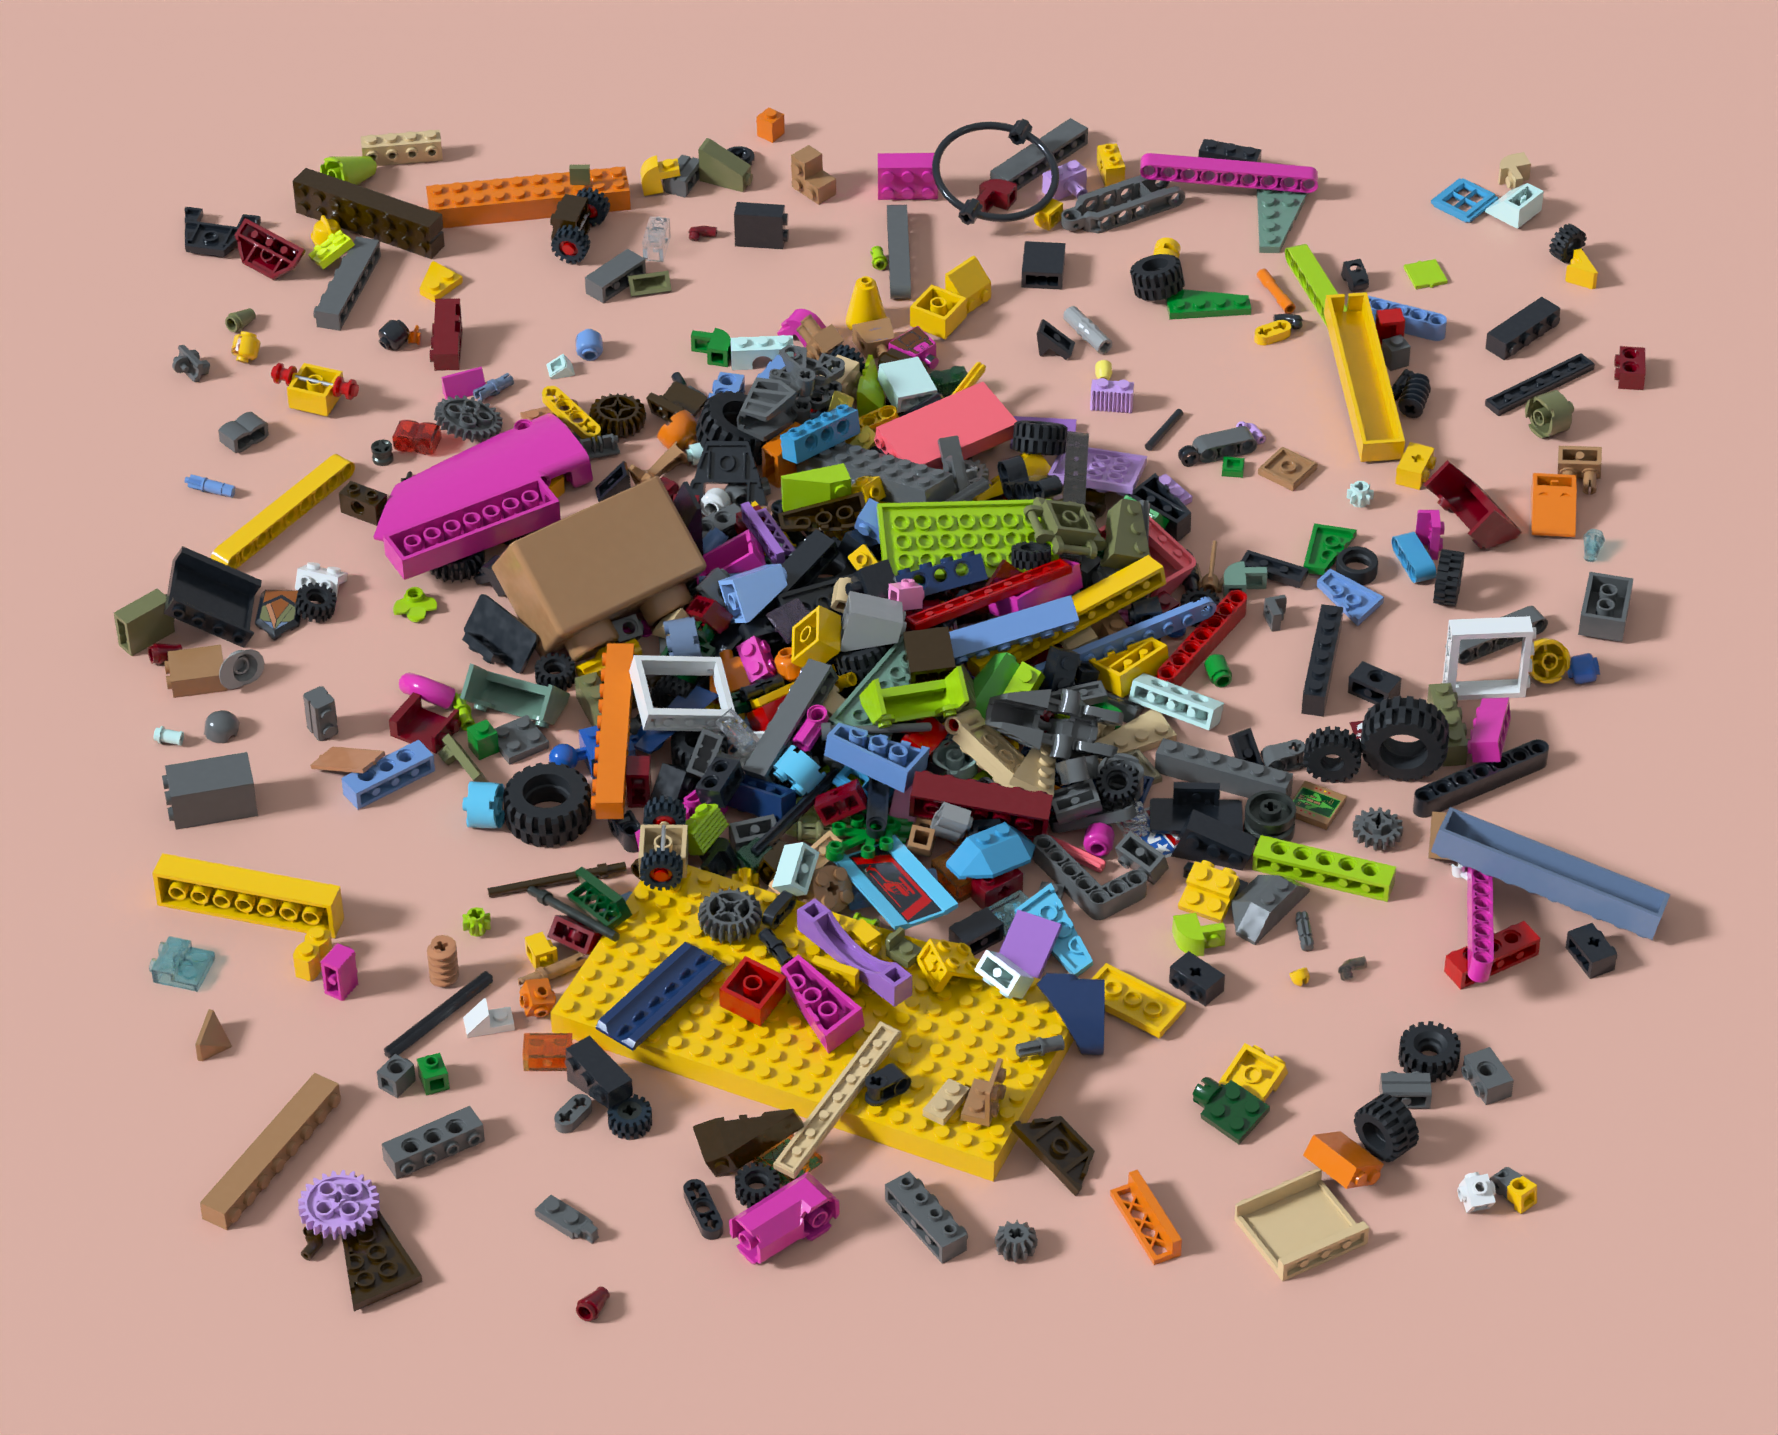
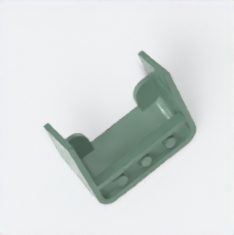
(513, 696)

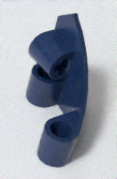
(1080, 1007)

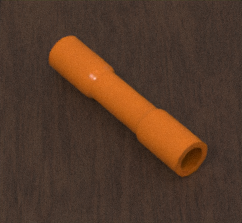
(1281, 298)

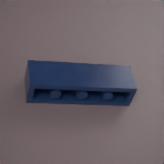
(763, 798)

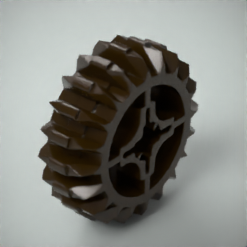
(618, 415)

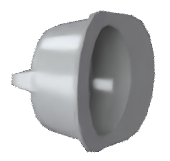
(241, 668)

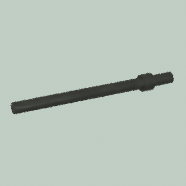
(546, 898)

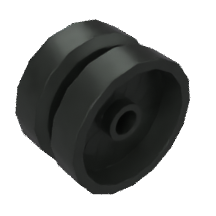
(1270, 815)

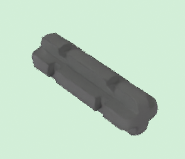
(1304, 931)

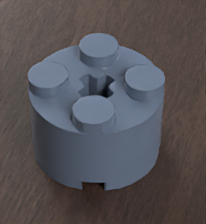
(683, 637)

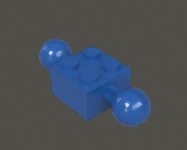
(587, 739)

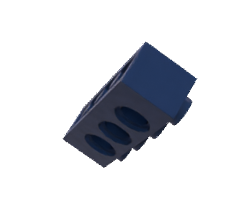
(974, 573)

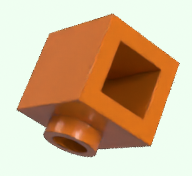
(770, 124)

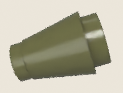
(238, 320)

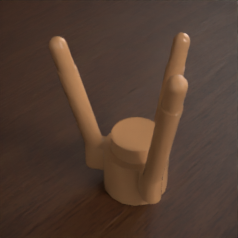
(1210, 580)

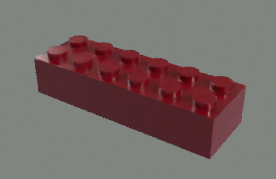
(1016, 806)

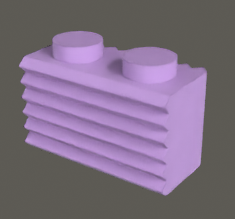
(1112, 395)

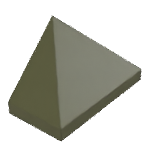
(649, 283)

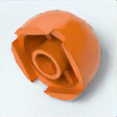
(680, 429)

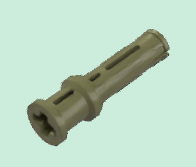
(815, 830)

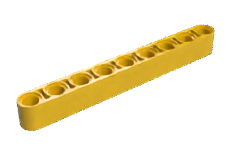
(284, 511)

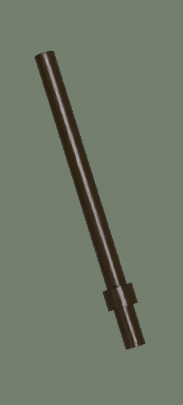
(602, 870)

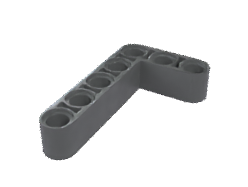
(1095, 900)

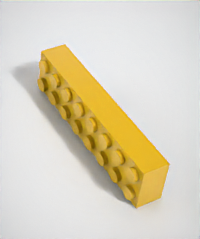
(247, 895)

